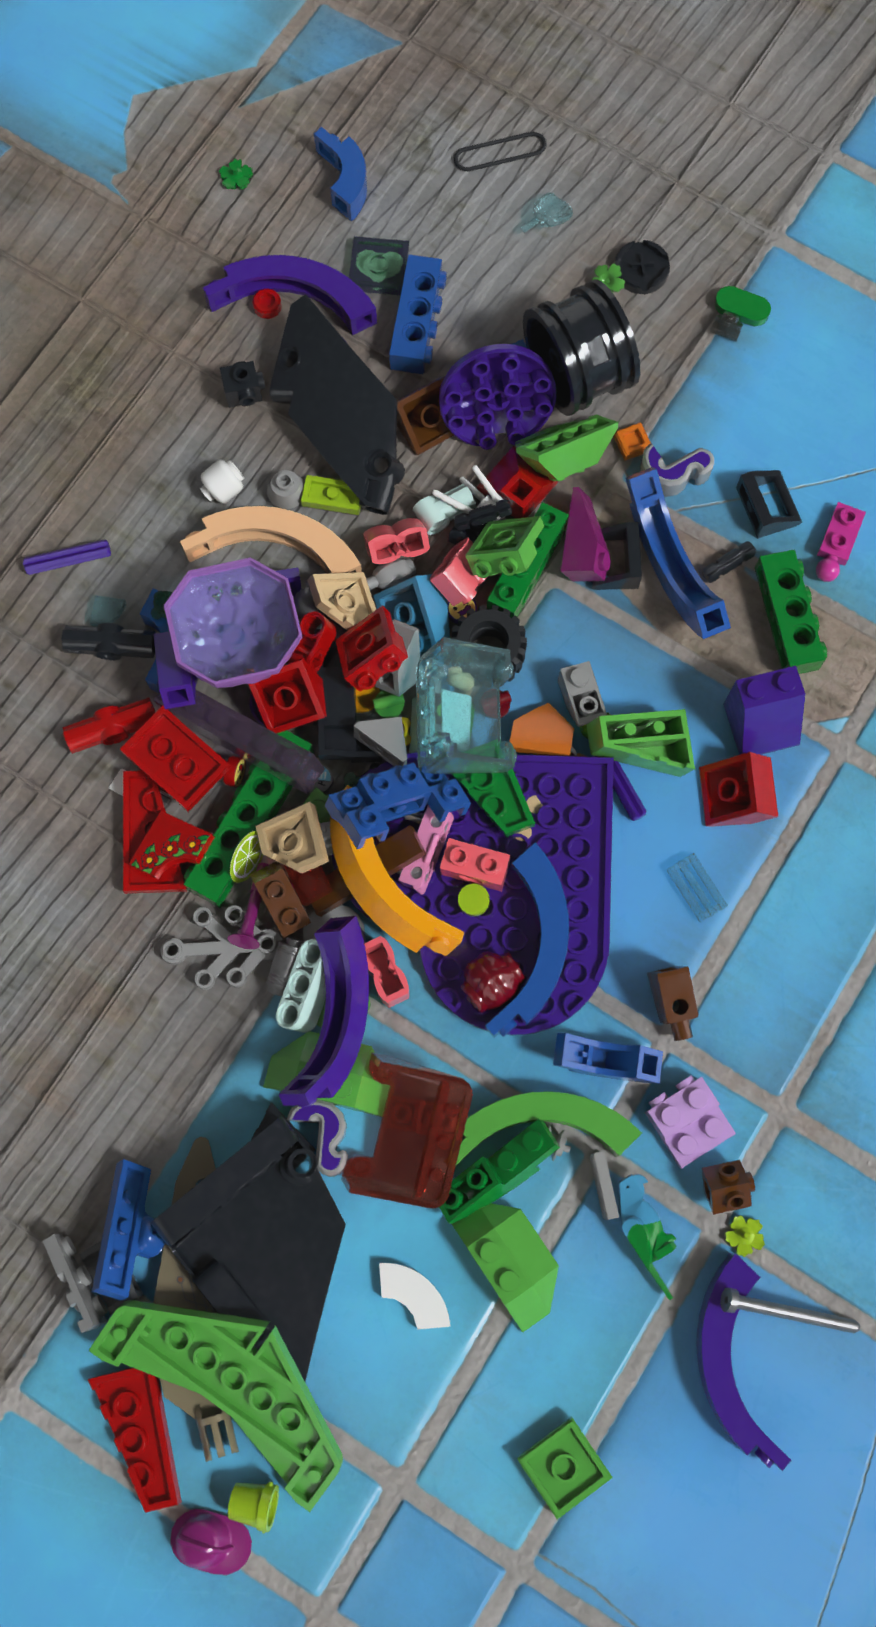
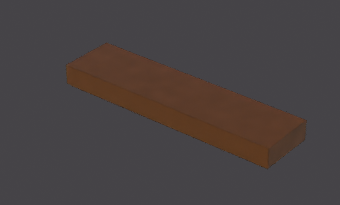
(394, 854)

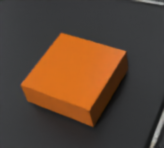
(631, 441)

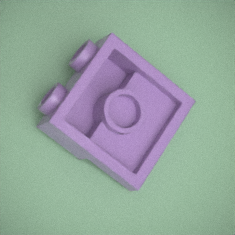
(689, 1121)

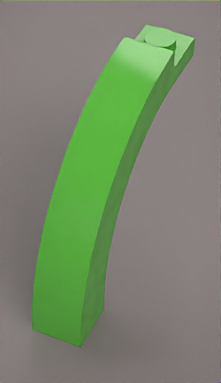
(555, 1107)

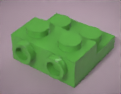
(505, 547)

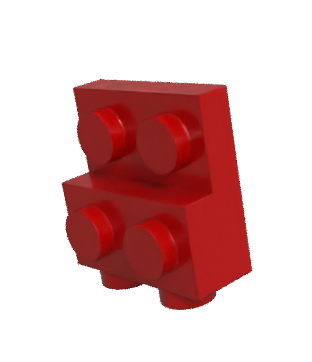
(370, 650)

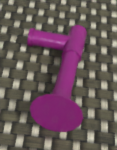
(245, 936)

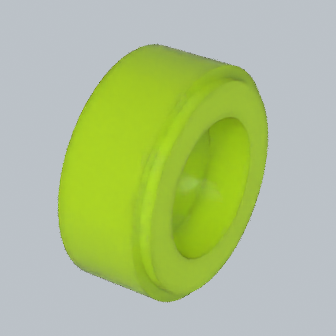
(473, 899)

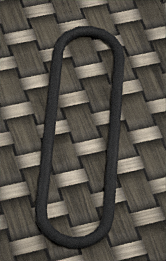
(498, 142)

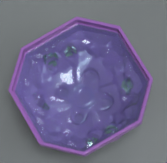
(233, 623)

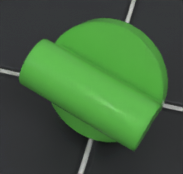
(388, 704)

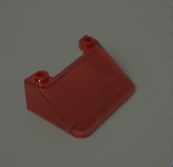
(416, 1135)

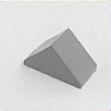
(384, 738)

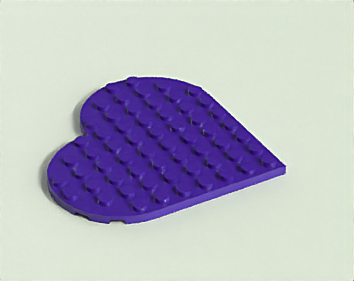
(577, 840)

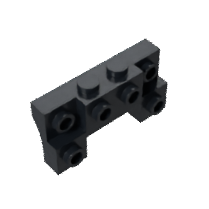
(337, 729)

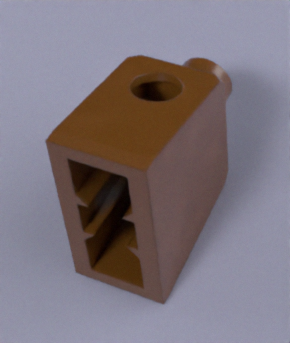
(667, 987)

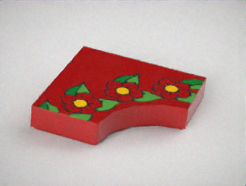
(170, 843)

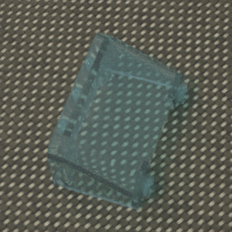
(462, 709)

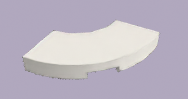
(415, 1293)

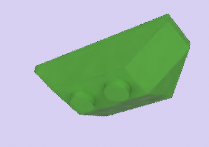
(567, 446)
(358, 1091)
(511, 1260)

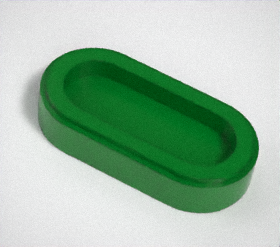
(748, 306)

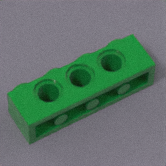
(787, 568)
(514, 590)

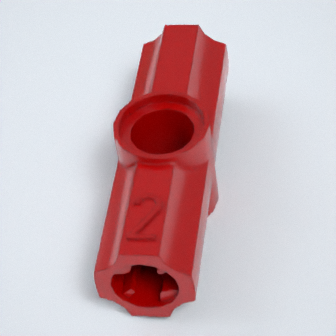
(108, 725)

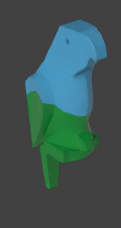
(644, 1226)

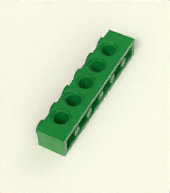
(217, 887)

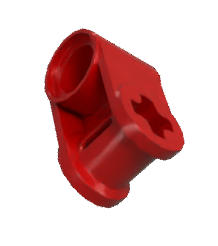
(314, 645)

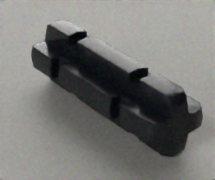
(483, 515)
(729, 561)

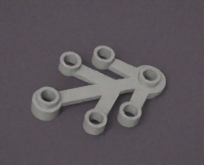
(223, 948)

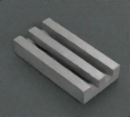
(604, 1185)

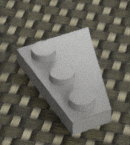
(79, 1294)

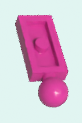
(838, 541)

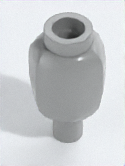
(391, 574)

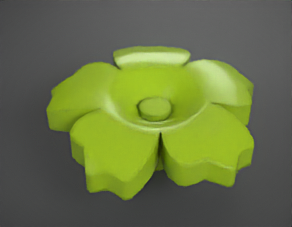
(745, 1235)

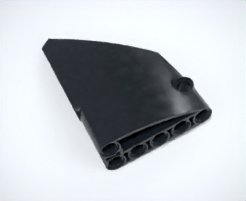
(261, 1238)

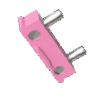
(432, 837)

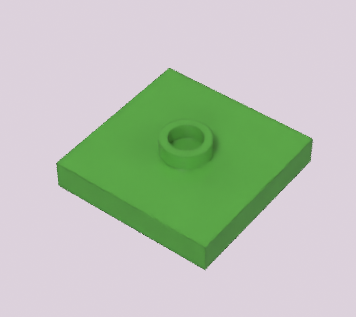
(564, 1467)

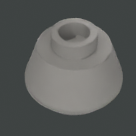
(285, 489)

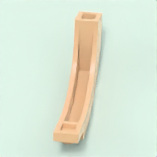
(275, 526)

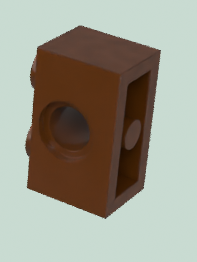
(280, 899)

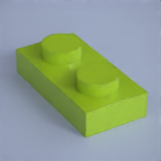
(329, 495)

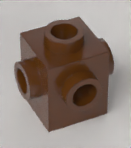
(727, 1186)

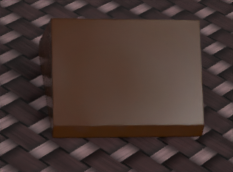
(421, 418)

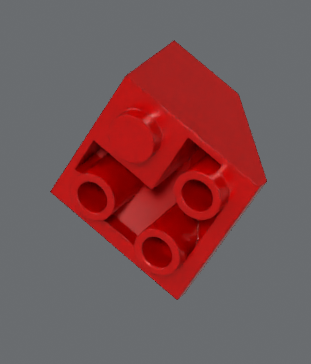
(518, 483)

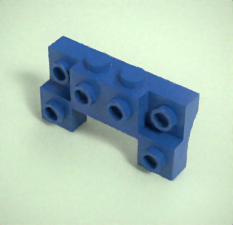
(392, 796)

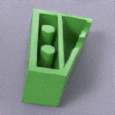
(644, 740)

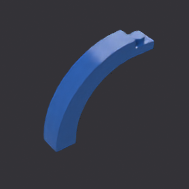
(685, 589)
(551, 905)

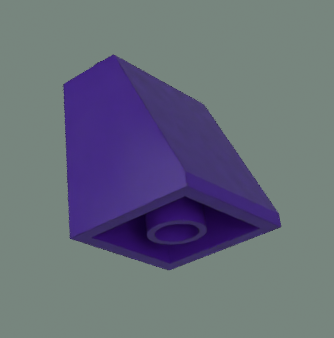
(766, 711)

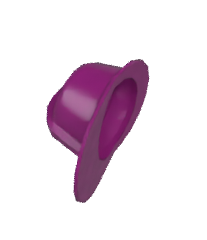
(210, 1542)

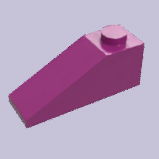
(585, 547)

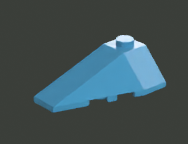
(418, 605)

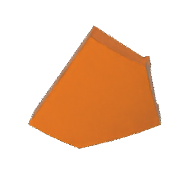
(542, 733)

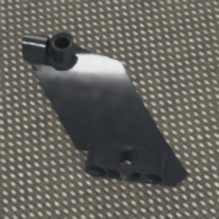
(338, 405)

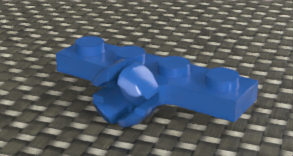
(125, 1231)

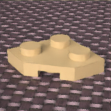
(342, 597)
(294, 839)

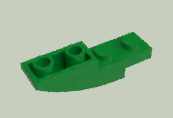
(499, 1174)

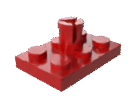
(175, 758)

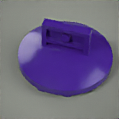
(496, 393)

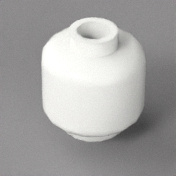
(221, 481)

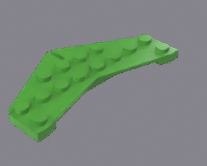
(253, 1386)

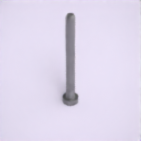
(732, 1301)

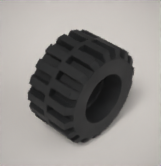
(496, 624)

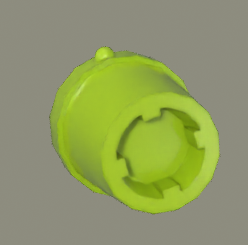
(254, 1505)

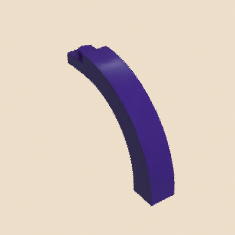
(294, 276)
(344, 1015)
(715, 1363)

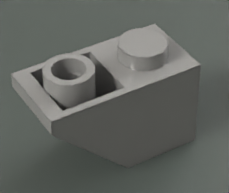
(405, 677)
(581, 693)

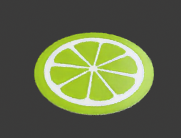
(246, 858)

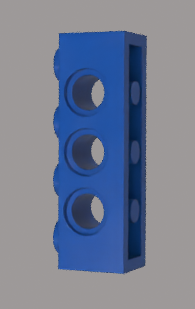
(419, 274)

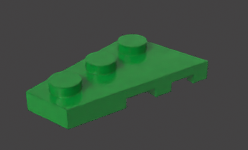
(500, 799)

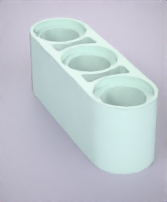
(304, 990)

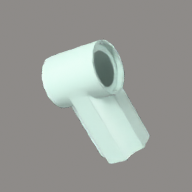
(437, 514)

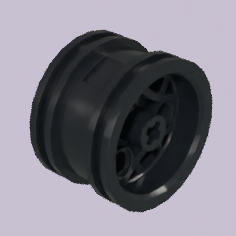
(584, 344)

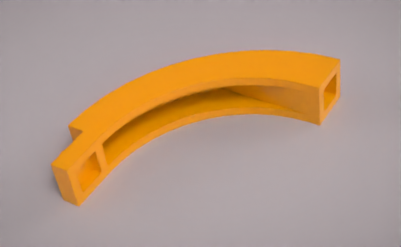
(384, 900)

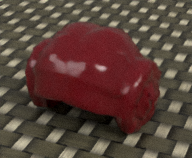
(492, 980)

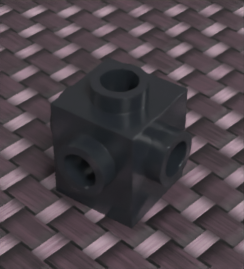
(242, 384)

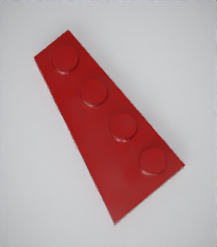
(140, 808)
(139, 1423)

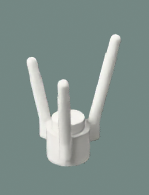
(483, 500)

